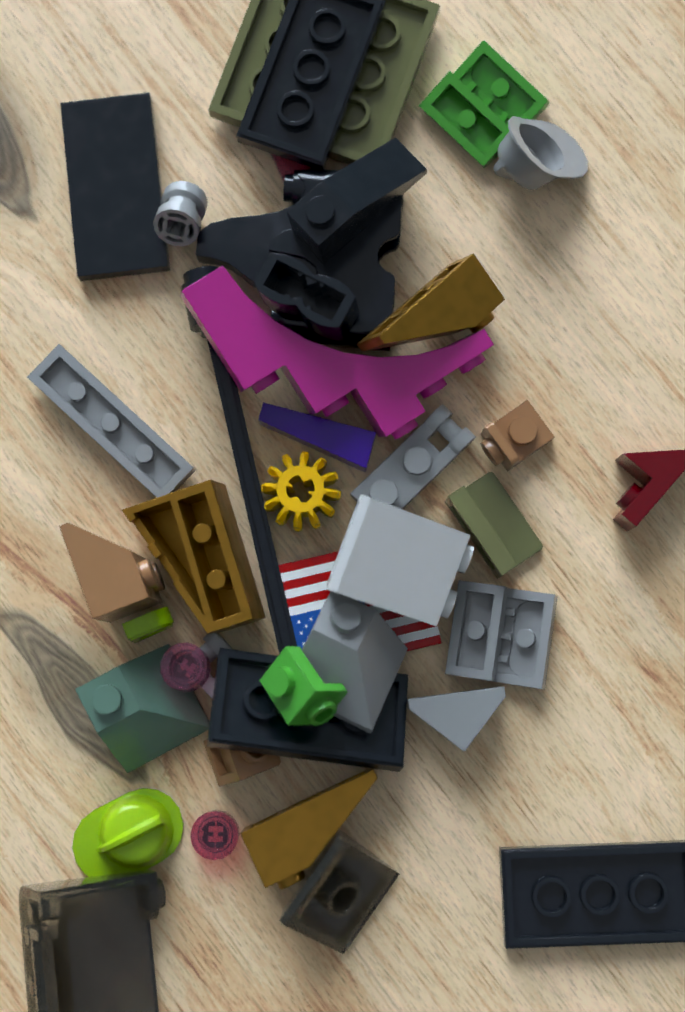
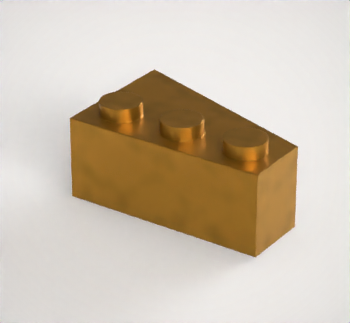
(202, 552)

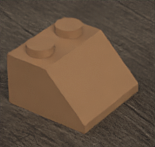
(111, 576)

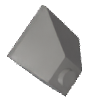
(360, 651)

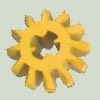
(308, 477)

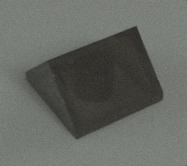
(339, 893)

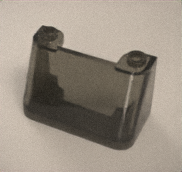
(91, 943)

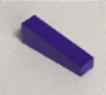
(329, 437)

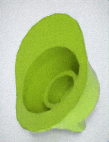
(128, 834)

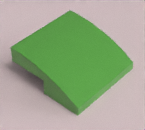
(480, 100)

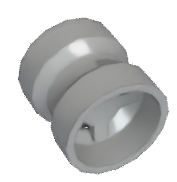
(180, 213)

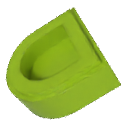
(148, 624)

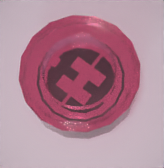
(185, 667)
(215, 834)

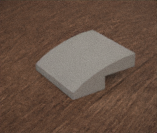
(501, 634)

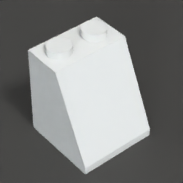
(400, 561)

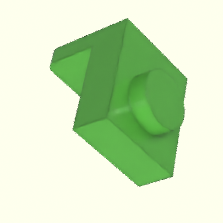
(300, 690)

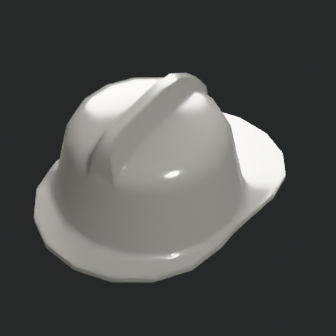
(538, 153)

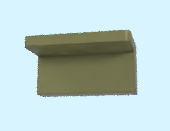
(494, 524)

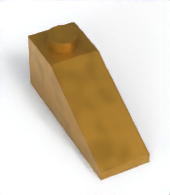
(449, 303)
(296, 835)

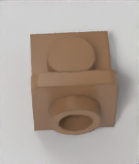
(515, 436)
(236, 765)

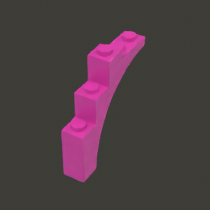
(257, 346)

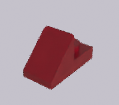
(656, 473)

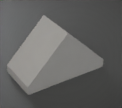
(458, 714)

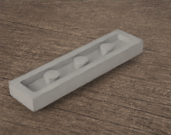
(111, 423)

